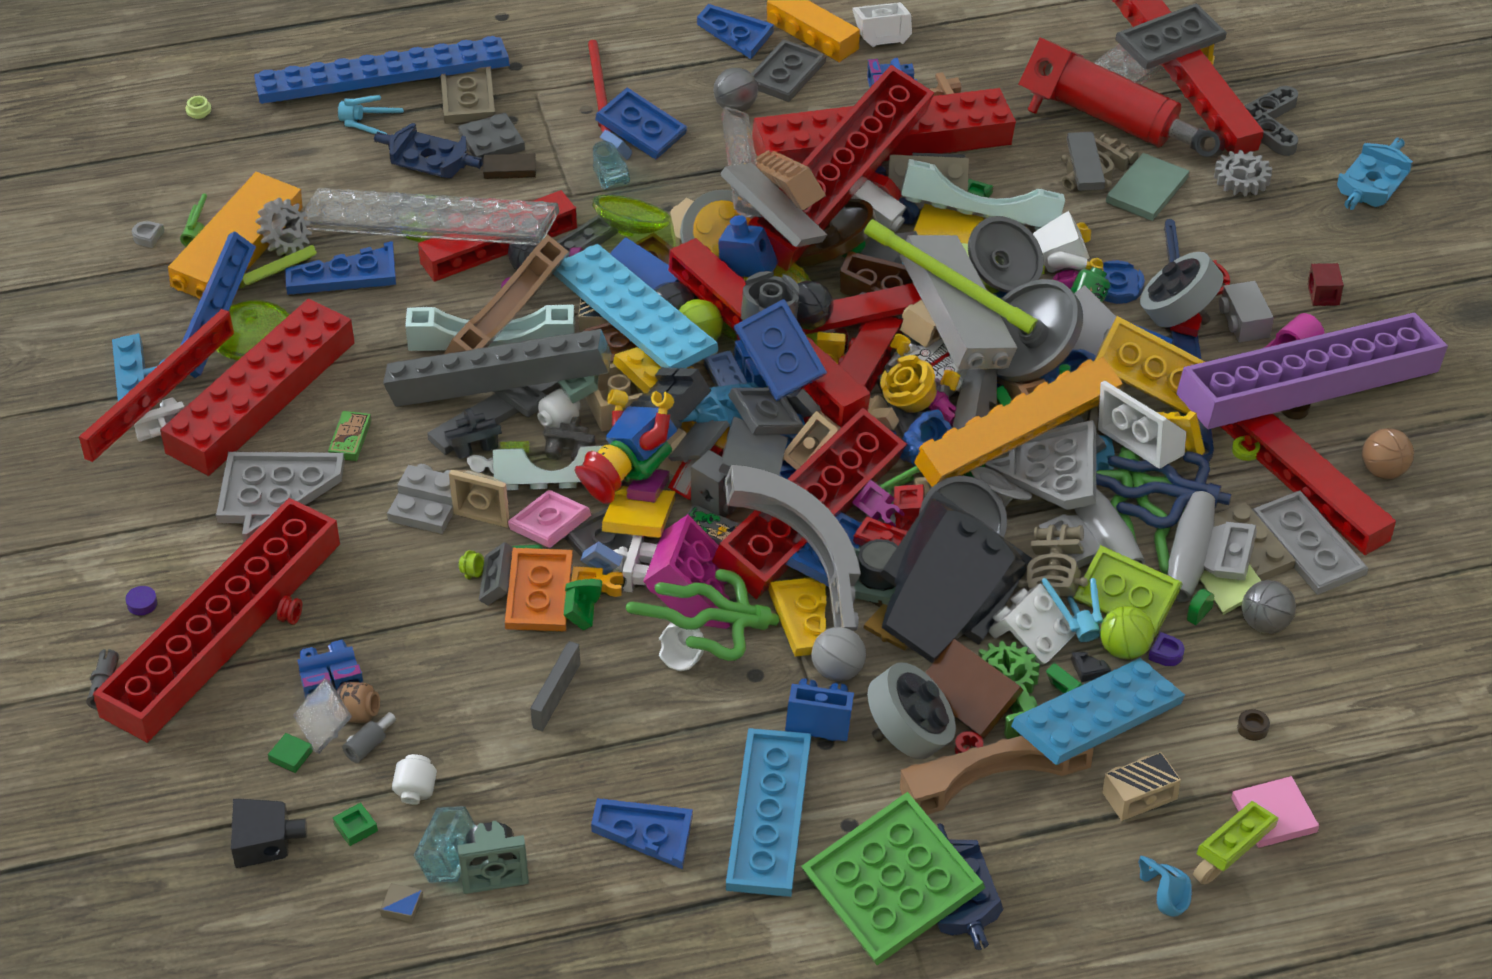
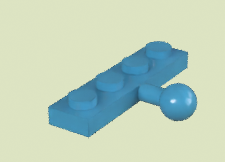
(129, 363)

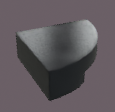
(1088, 667)

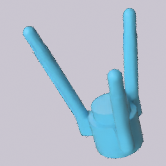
(351, 112)
(1083, 623)

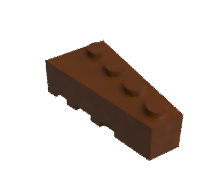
(870, 274)

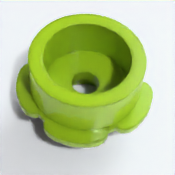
(471, 564)

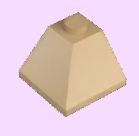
(479, 497)

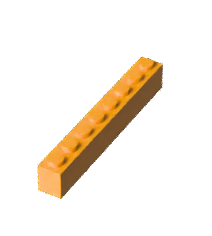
(1015, 423)

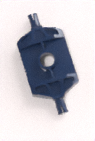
(411, 147)
(980, 909)

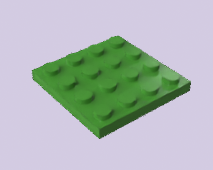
(893, 878)

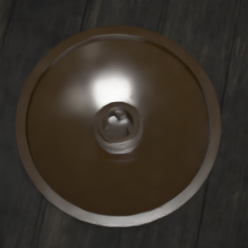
(843, 233)

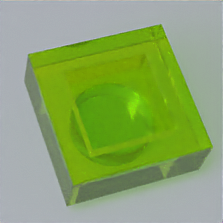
(516, 445)

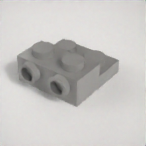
(423, 499)

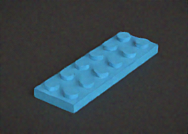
(1097, 711)
(769, 812)

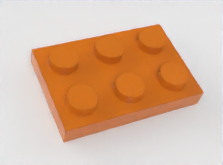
(538, 589)

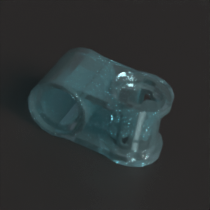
(609, 165)

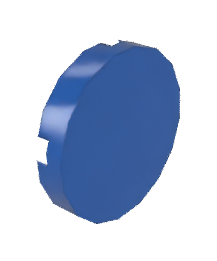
(1125, 282)

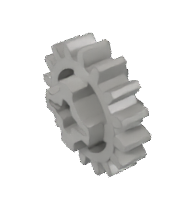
(1243, 173)
(277, 215)

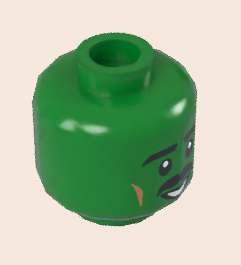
(1094, 281)

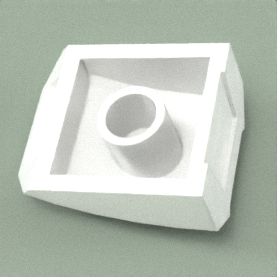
(883, 23)

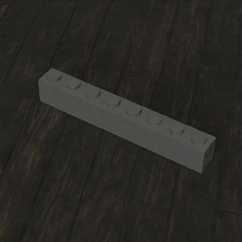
(498, 368)

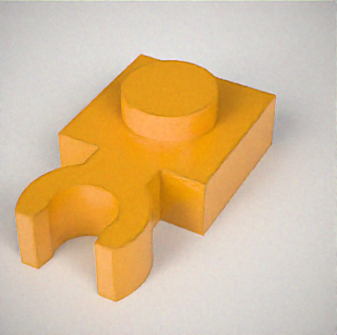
(608, 581)

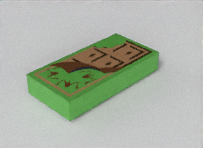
(350, 434)

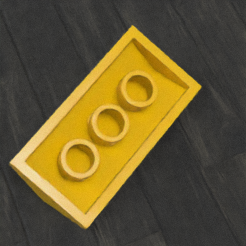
(1146, 361)

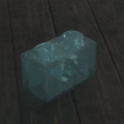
(438, 848)

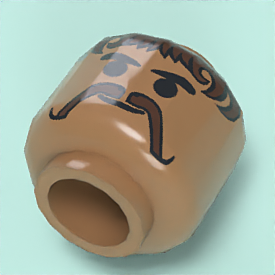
(360, 701)

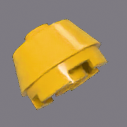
(909, 384)

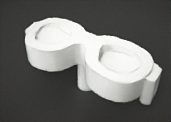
(479, 463)

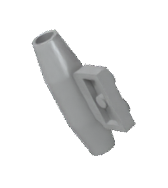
(1101, 527)
(1201, 546)

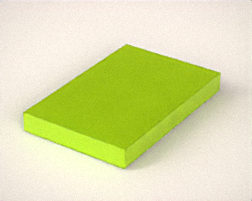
(1129, 583)

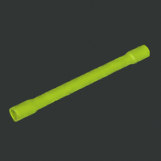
(1012, 314)

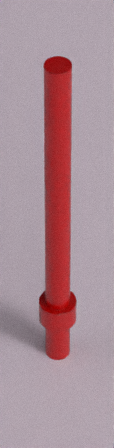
(598, 78)

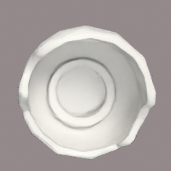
(674, 648)

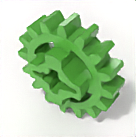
(1013, 663)

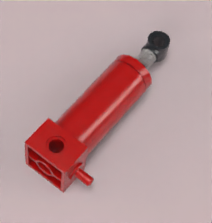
(1109, 98)

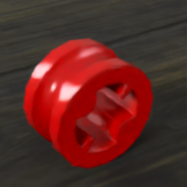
(289, 610)
(967, 738)

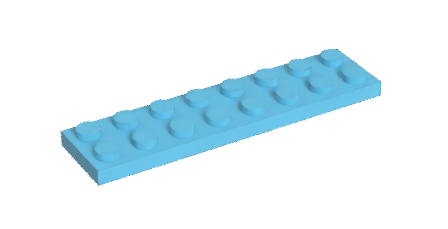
(635, 309)

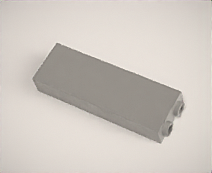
(968, 328)

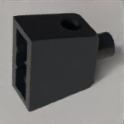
(262, 831)

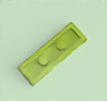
(277, 266)
(1237, 836)

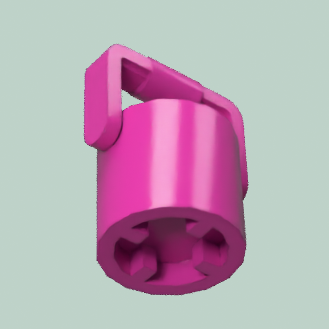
(1299, 328)

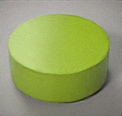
(1241, 452)

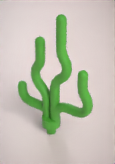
(1129, 479)
(738, 613)

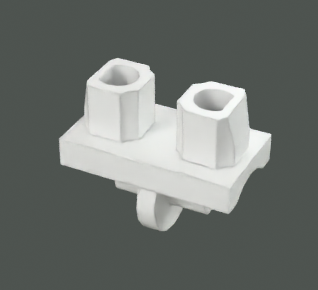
(154, 420)
(631, 562)

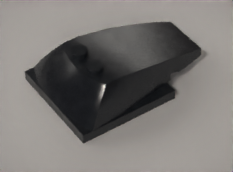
(948, 578)

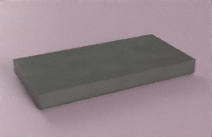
(1170, 36)

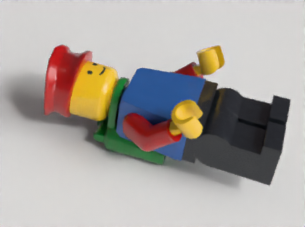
(641, 431)

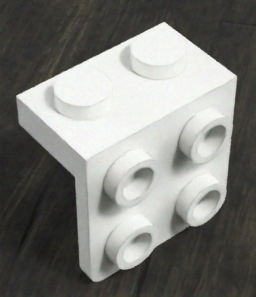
(1034, 622)

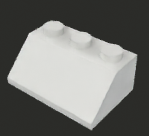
(1139, 427)

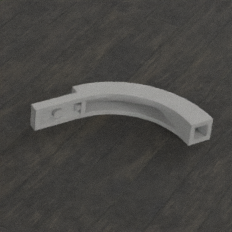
(812, 520)

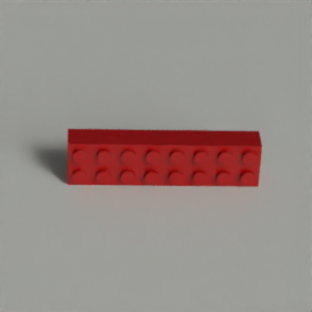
(257, 387)
(833, 475)

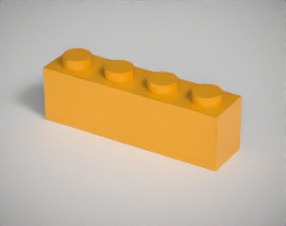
(815, 27)

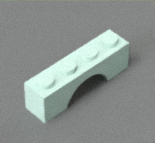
(515, 468)

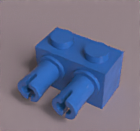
(819, 710)

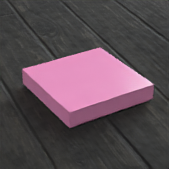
(549, 518)
(1286, 802)

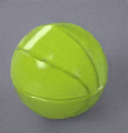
(705, 316)
(1127, 632)

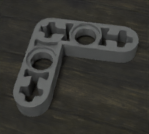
(1281, 100)

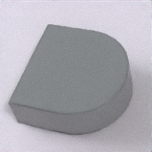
(147, 233)

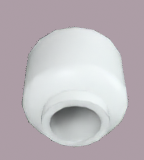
(557, 409)
(414, 779)

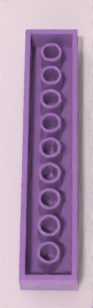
(1310, 370)

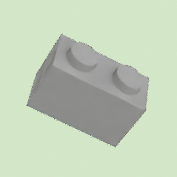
(1246, 311)

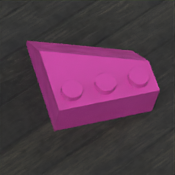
(683, 559)

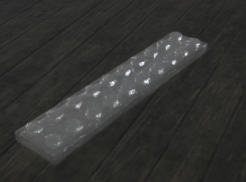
(430, 216)

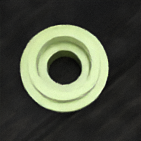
(198, 107)

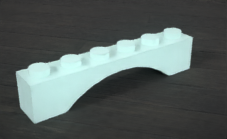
(927, 183)
(433, 329)

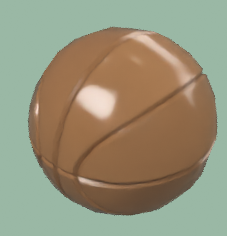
(1388, 453)

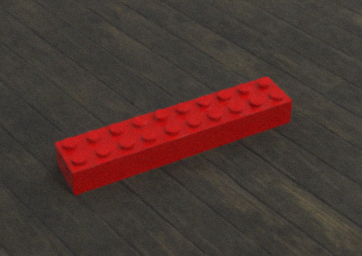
(950, 125)
(856, 150)
(216, 620)

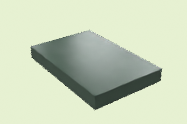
(1147, 186)

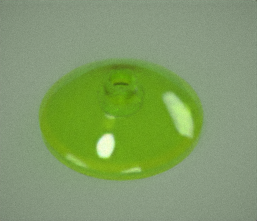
(630, 214)
(251, 323)

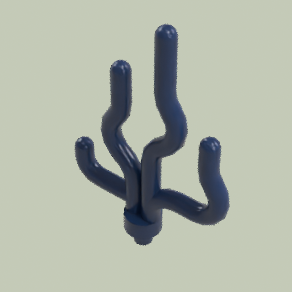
(1181, 488)

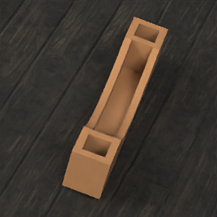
(791, 177)
(512, 297)
(939, 780)

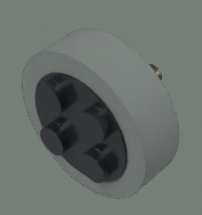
(1182, 290)
(910, 711)

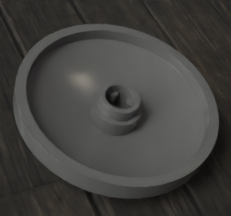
(1054, 335)

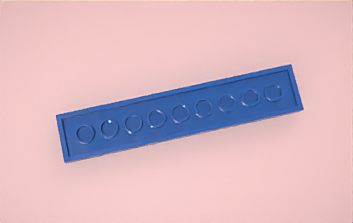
(380, 70)

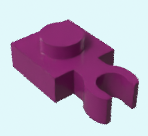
(876, 503)

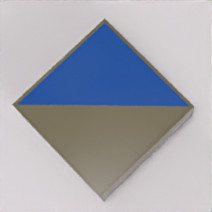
(401, 902)

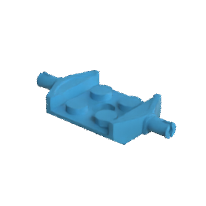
(1377, 162)
(717, 405)

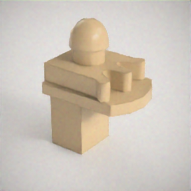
(880, 410)

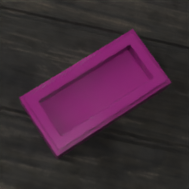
(650, 488)

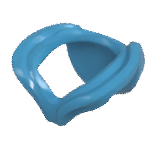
(1173, 892)

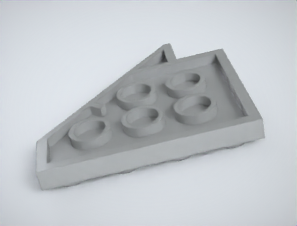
(1055, 465)
(262, 481)

